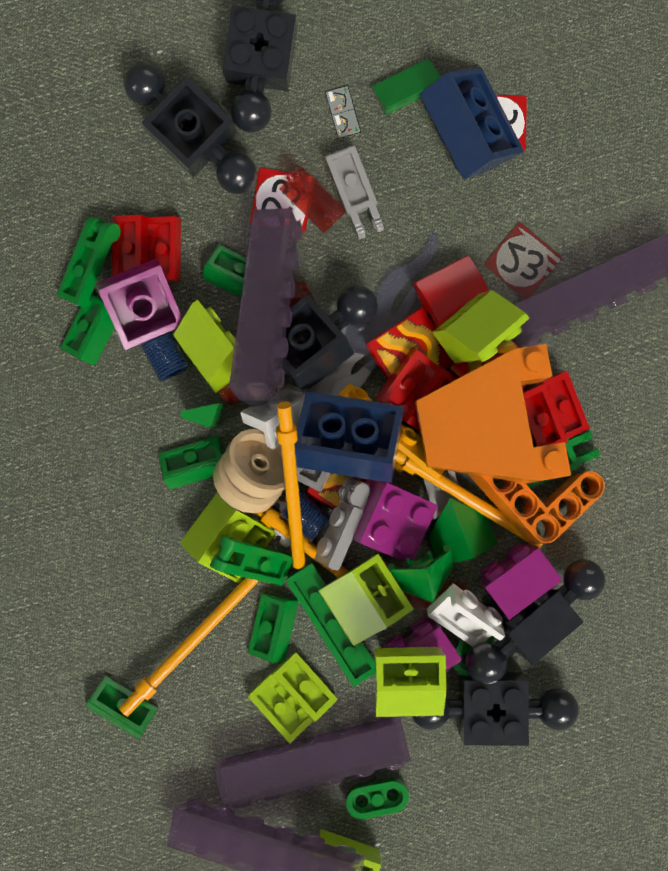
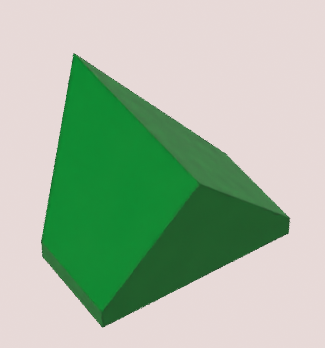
(463, 530)
(424, 576)

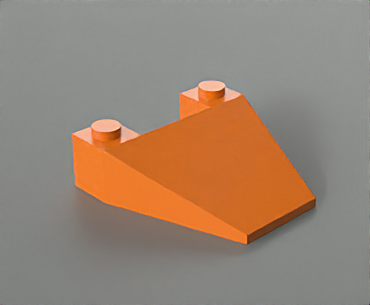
(483, 422)

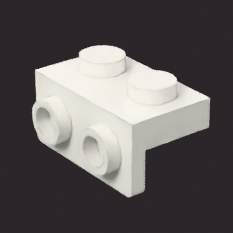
(466, 616)

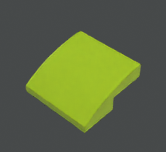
(292, 697)

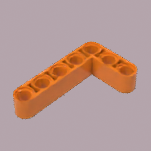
(546, 512)

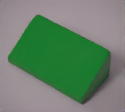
(405, 86)
(226, 270)
(89, 332)
(206, 415)
(190, 462)
(273, 627)
(108, 699)

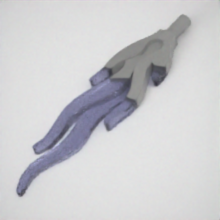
(359, 335)

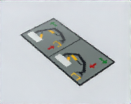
(343, 112)

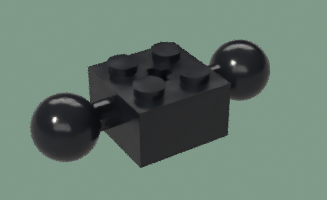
(258, 70)
(190, 107)
(316, 339)
(539, 625)
(510, 721)

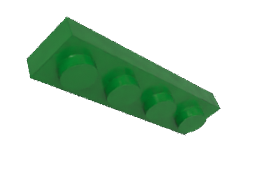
(354, 660)

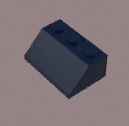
(471, 121)
(348, 436)

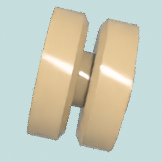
(250, 473)

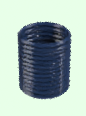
(164, 356)
(312, 516)

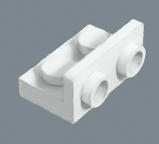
(266, 416)

